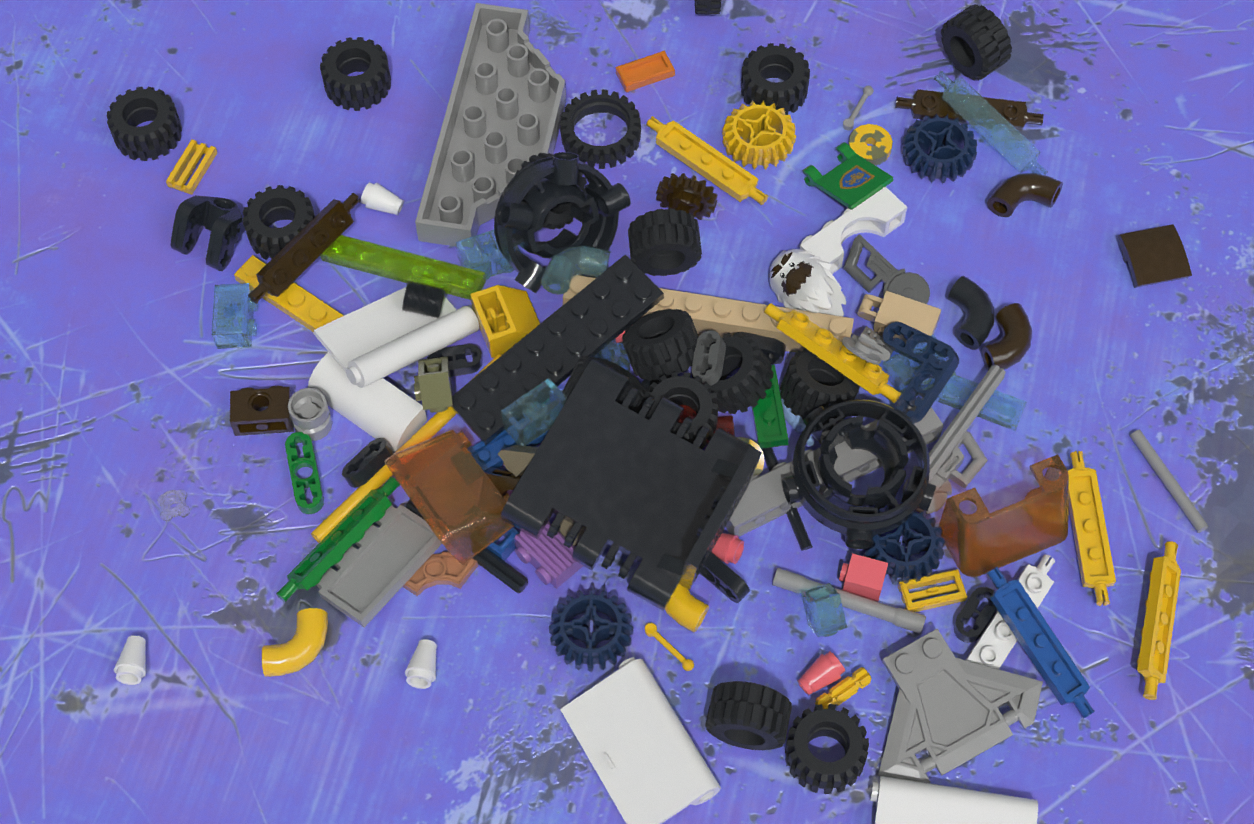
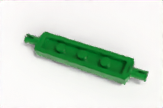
(339, 540)

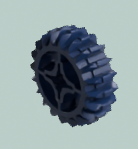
(939, 148)
(925, 539)
(578, 629)

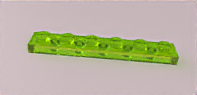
(404, 266)

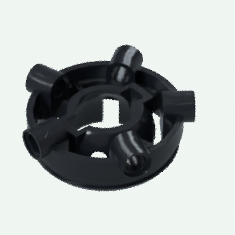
(543, 187)
(886, 444)

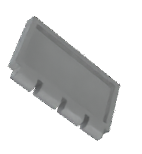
(380, 565)

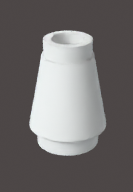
(381, 199)
(132, 661)
(422, 665)

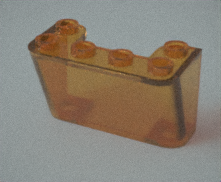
(1014, 532)

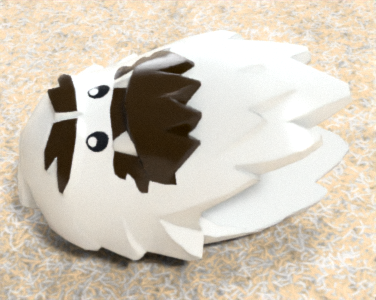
(806, 283)

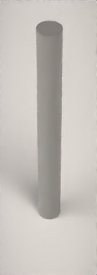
(1169, 481)

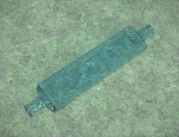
(990, 124)

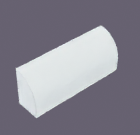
(376, 408)

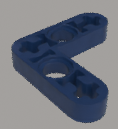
(929, 367)

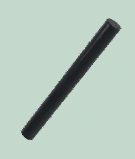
(793, 514)

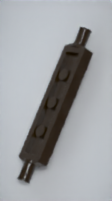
(931, 102)
(304, 248)

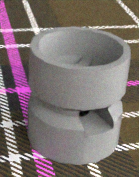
(310, 413)

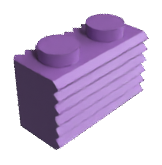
(548, 556)

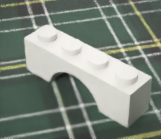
(876, 215)

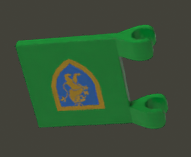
(851, 180)

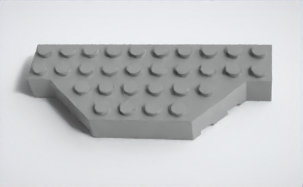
(496, 118)

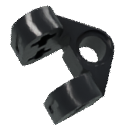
(216, 215)

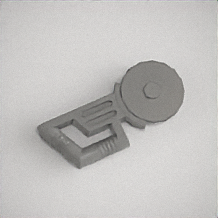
(868, 346)
(949, 471)

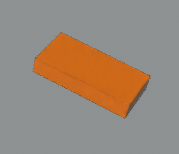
(645, 71)

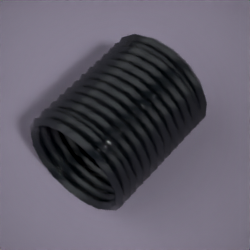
(423, 299)

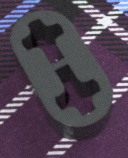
(713, 357)

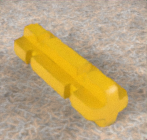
(845, 688)

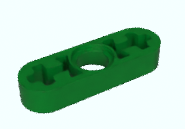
(313, 481)

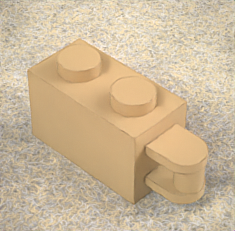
(899, 309)

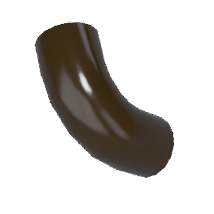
(1024, 188)
(1015, 339)

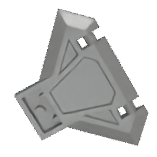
(949, 708)

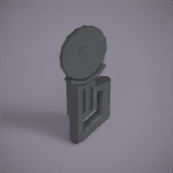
(896, 281)

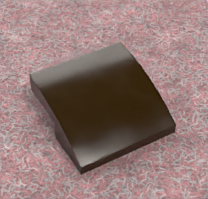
(1155, 255)

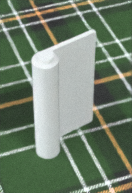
(386, 338)
(639, 746)
(927, 803)

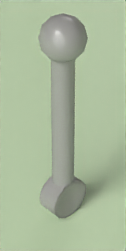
(848, 124)

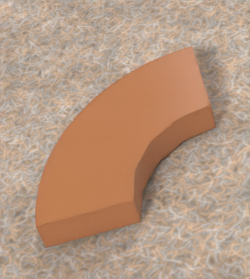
(440, 570)

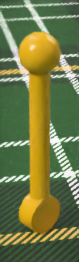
(651, 631)

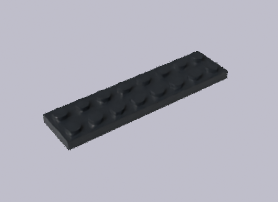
(556, 345)

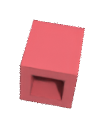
(863, 576)

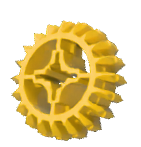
(759, 135)

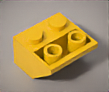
(503, 317)

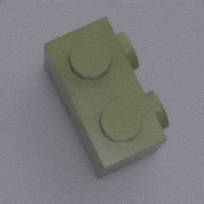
(434, 384)

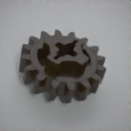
(687, 195)

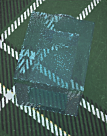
(824, 610)

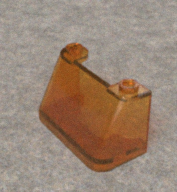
(451, 493)

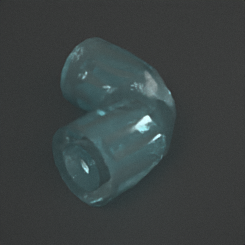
(573, 262)

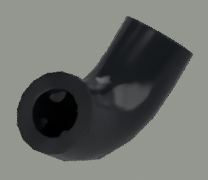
(978, 312)

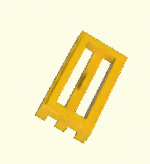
(187, 165)
(907, 597)

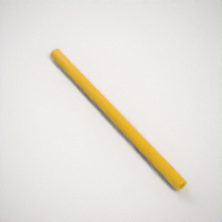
(426, 432)

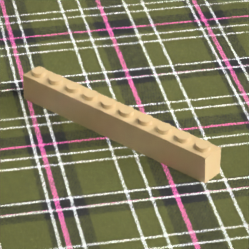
(731, 315)

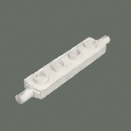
(997, 637)

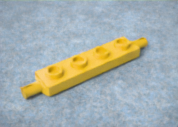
(707, 161)
(832, 351)
(1090, 529)
(1159, 620)

